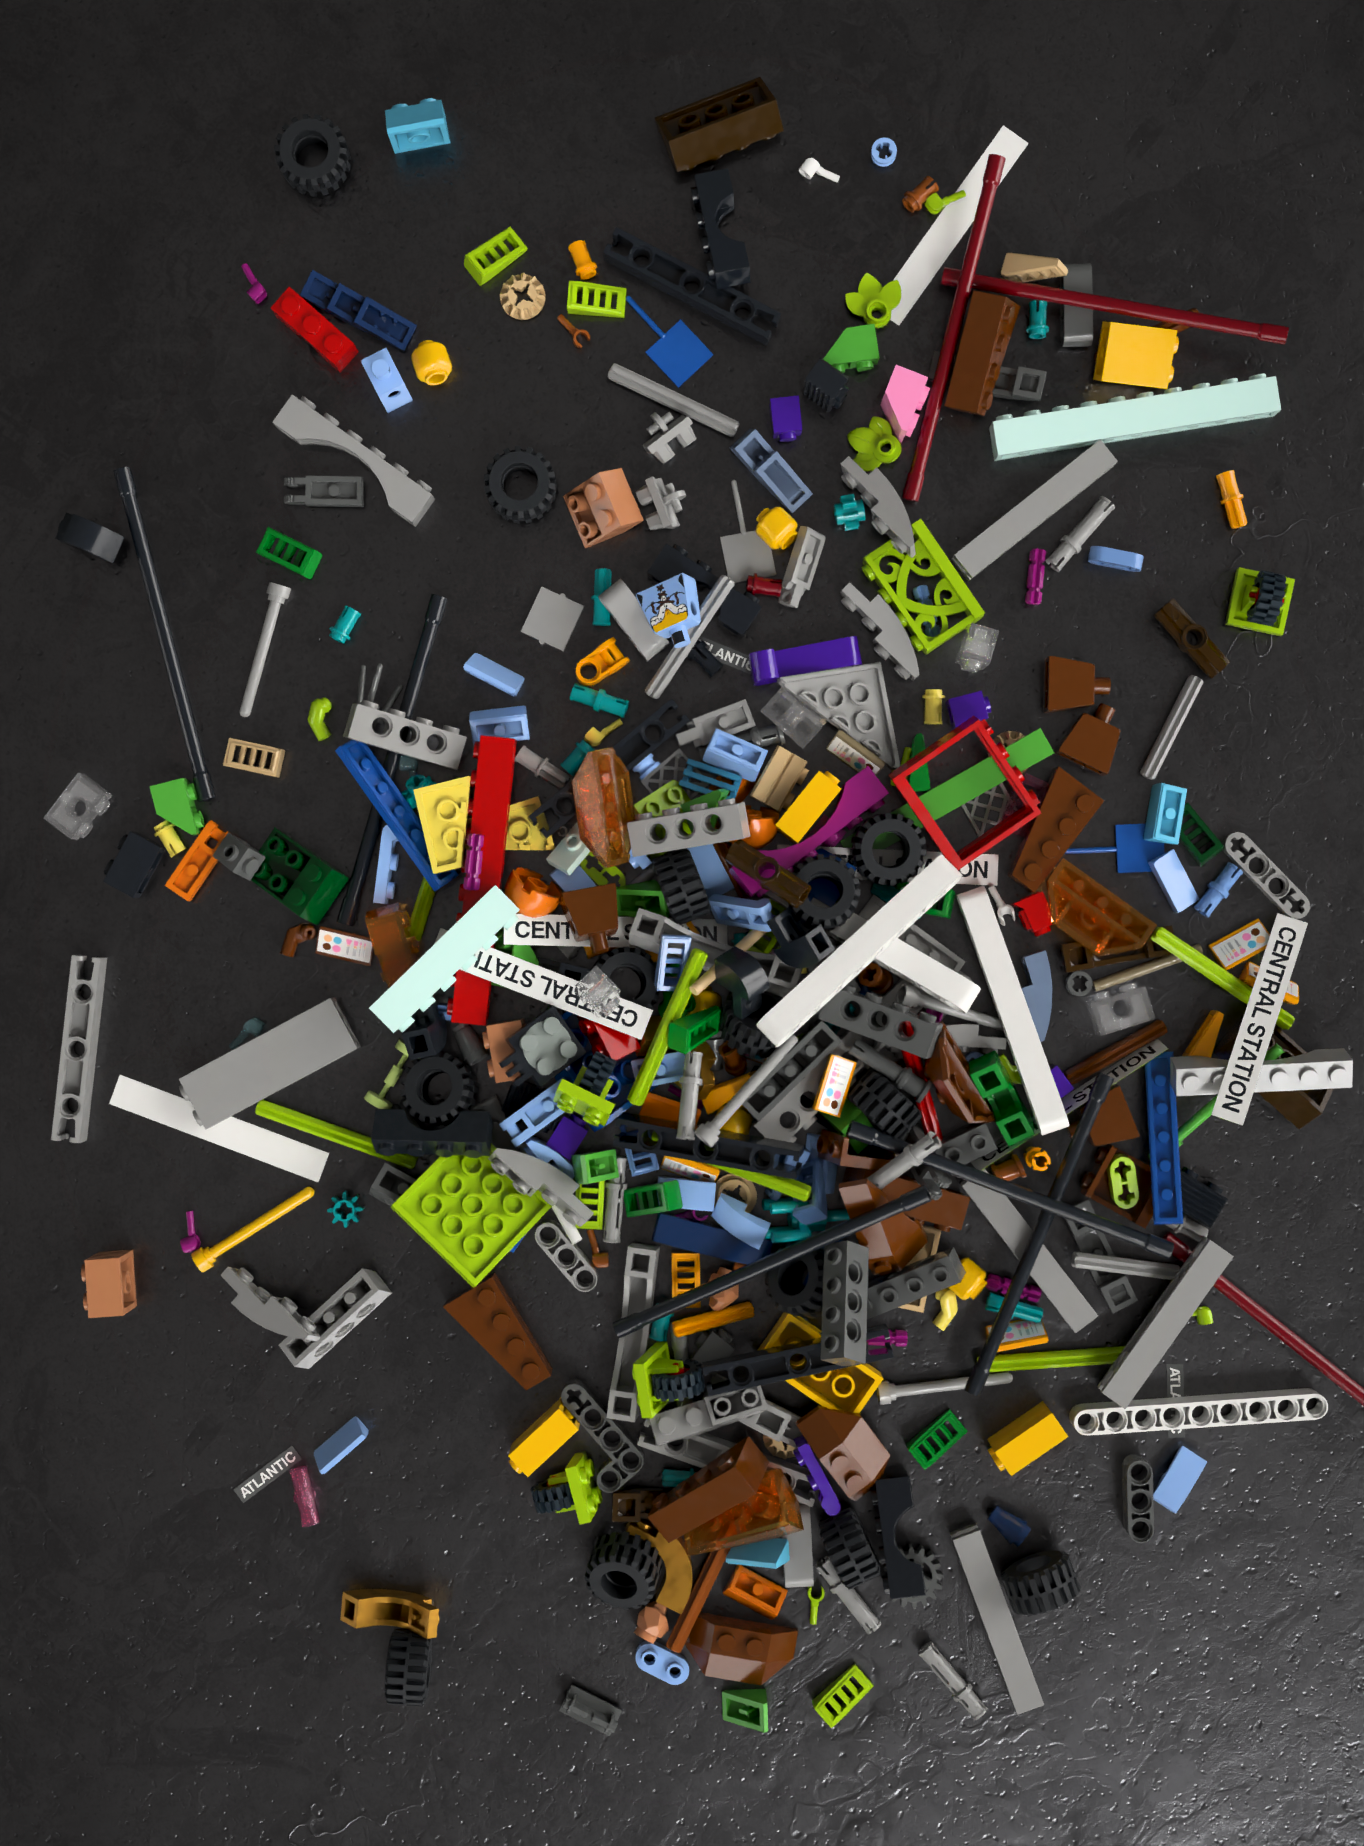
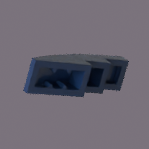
(358, 310)
(706, 1239)

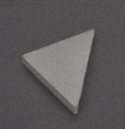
(853, 702)

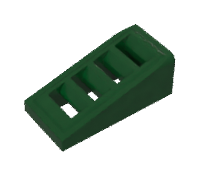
(1210, 837)

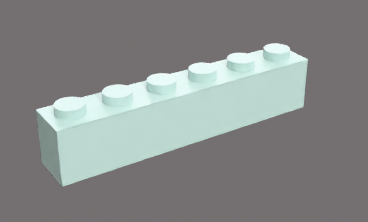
(444, 959)

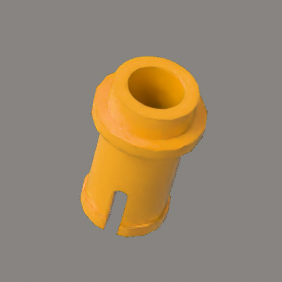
(585, 267)

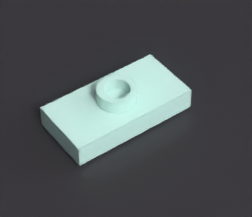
(568, 852)

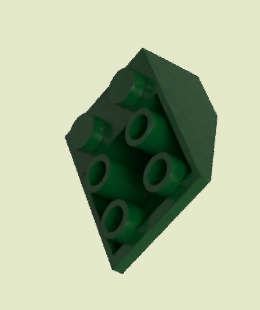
(298, 877)

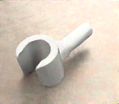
(811, 167)
(1002, 907)

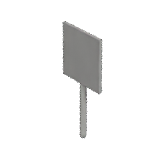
(745, 551)

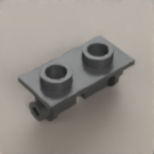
(591, 1710)

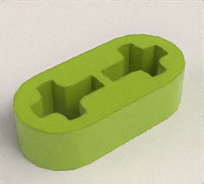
(598, 876)
(1129, 1180)

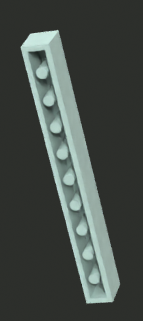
(1135, 417)

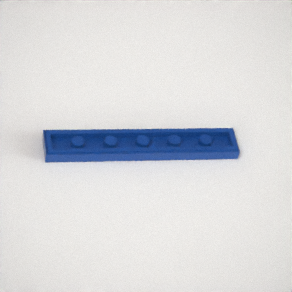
(392, 808)
(1163, 1142)

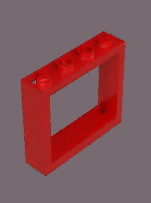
(1012, 775)

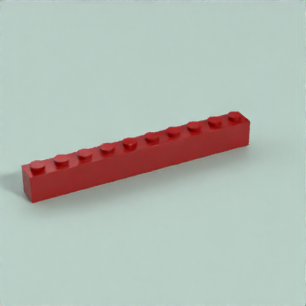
(489, 818)

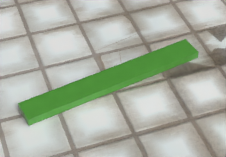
(968, 784)

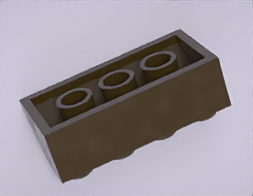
(719, 124)
(1297, 1105)

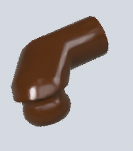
(296, 935)

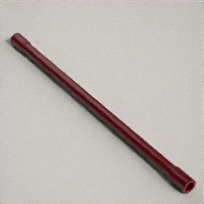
(990, 183)
(1260, 331)
(1182, 1252)

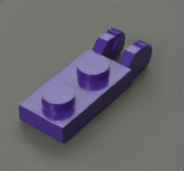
(817, 1476)

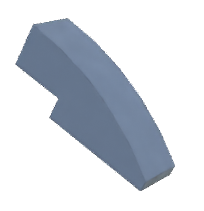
(771, 470)
(1038, 990)

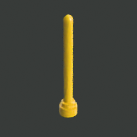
(207, 1256)

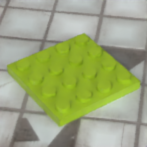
(469, 1213)

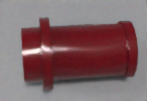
(763, 585)

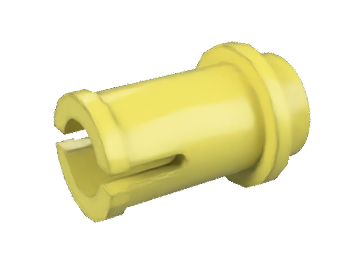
(933, 706)
(169, 838)

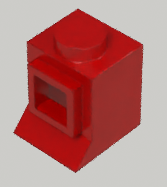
(1034, 913)

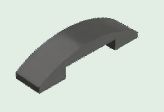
(1011, 384)
(1113, 1286)

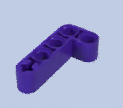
(770, 665)

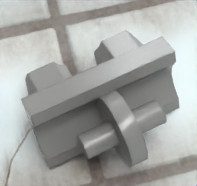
(678, 428)
(665, 500)

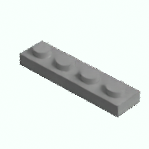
(917, 938)

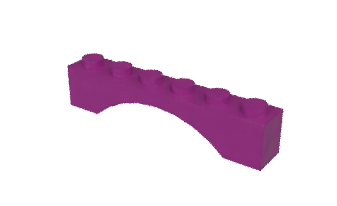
(855, 798)

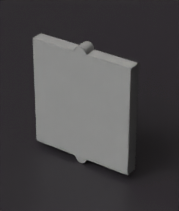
(552, 619)

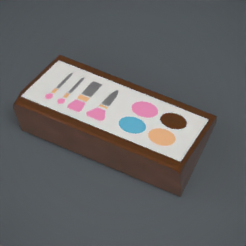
(344, 945)

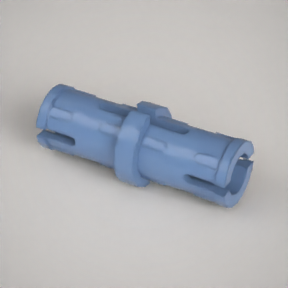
(1218, 889)

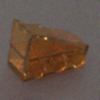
(392, 941)

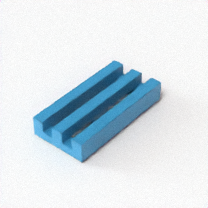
(688, 773)

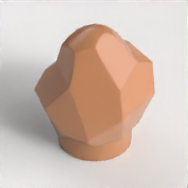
(724, 1298)
(652, 1622)

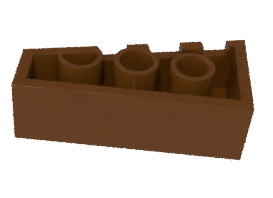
(981, 352)

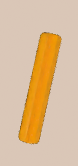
(713, 1319)

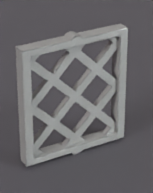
(678, 753)
(970, 816)

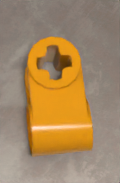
(602, 662)

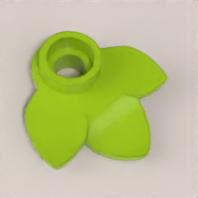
(872, 298)
(869, 444)

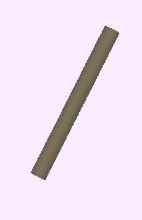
(1138, 970)

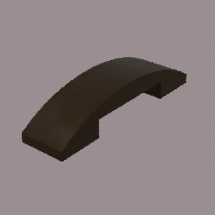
(1078, 957)
(634, 1503)

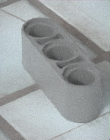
(632, 620)
(572, 1268)
(799, 1569)

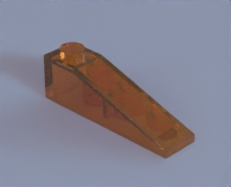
(761, 1517)

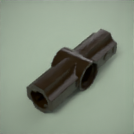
(1205, 652)
(781, 883)

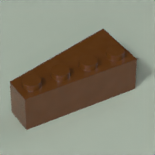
(1063, 816)
(945, 1212)
(499, 1328)
(710, 1490)

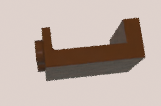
(834, 1148)
(1096, 1186)

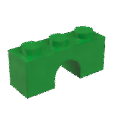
(1003, 1097)

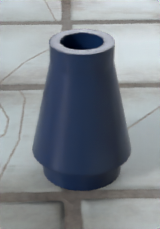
(1010, 1526)

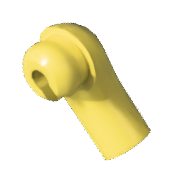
(948, 1308)

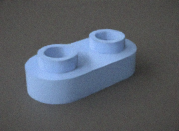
(663, 1662)

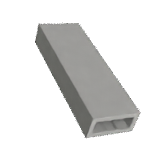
(268, 1063)

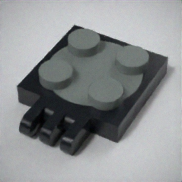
(542, 1048)

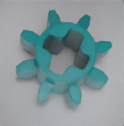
(849, 512)
(415, 782)
(340, 1214)

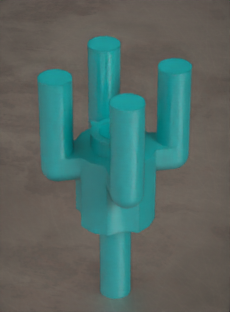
(796, 1230)

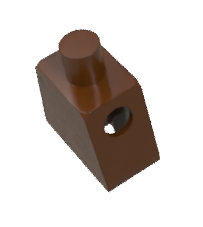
(1071, 684)
(1091, 741)
(592, 914)
(1113, 1121)

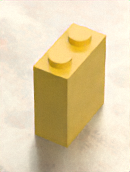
(1135, 355)
(808, 806)
(542, 1439)
(1026, 1439)

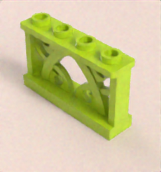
(961, 600)

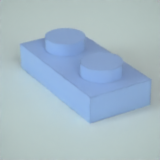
(669, 1070)

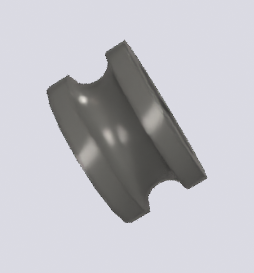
(1087, 983)

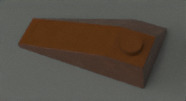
(891, 1241)

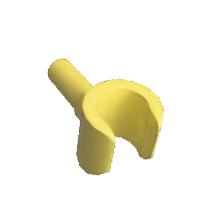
(595, 737)

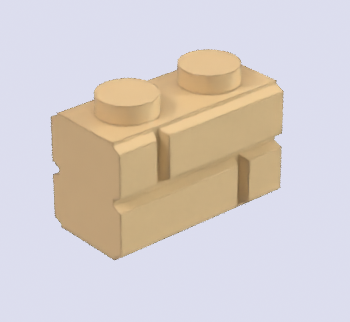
(779, 778)

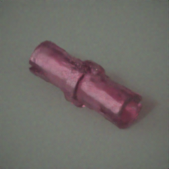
(304, 1496)

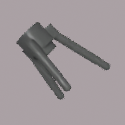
(372, 692)

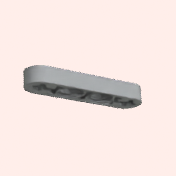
(1263, 878)

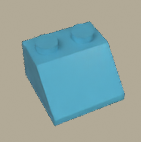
(417, 125)

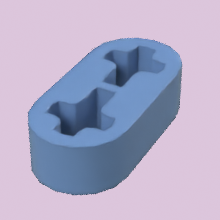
(1115, 558)

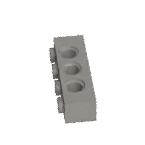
(445, 755)
(645, 840)
(338, 1317)

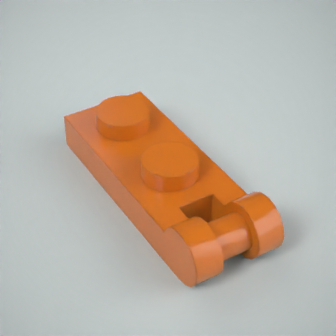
(196, 863)

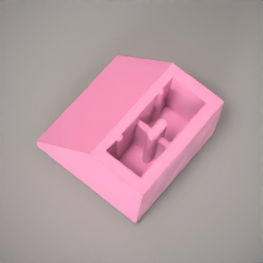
(902, 397)

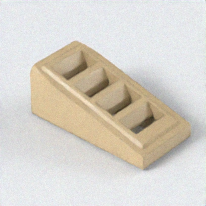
(1031, 268)
(276, 761)

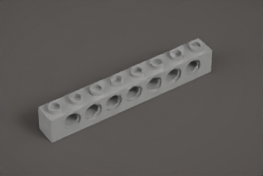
(804, 1117)

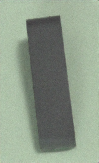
(598, 1429)

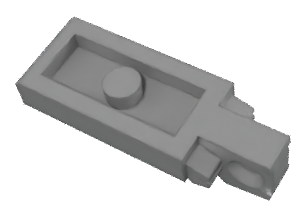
(801, 566)
(729, 719)

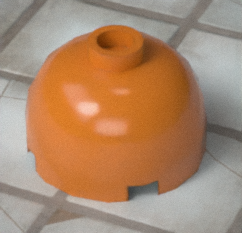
(761, 826)
(531, 894)

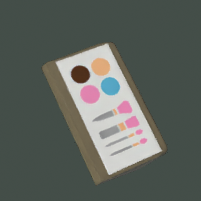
(854, 753)

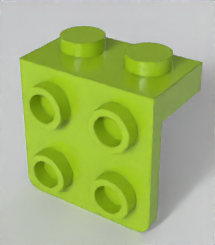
(666, 797)

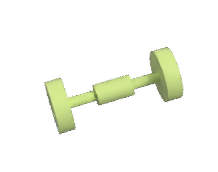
(378, 1099)

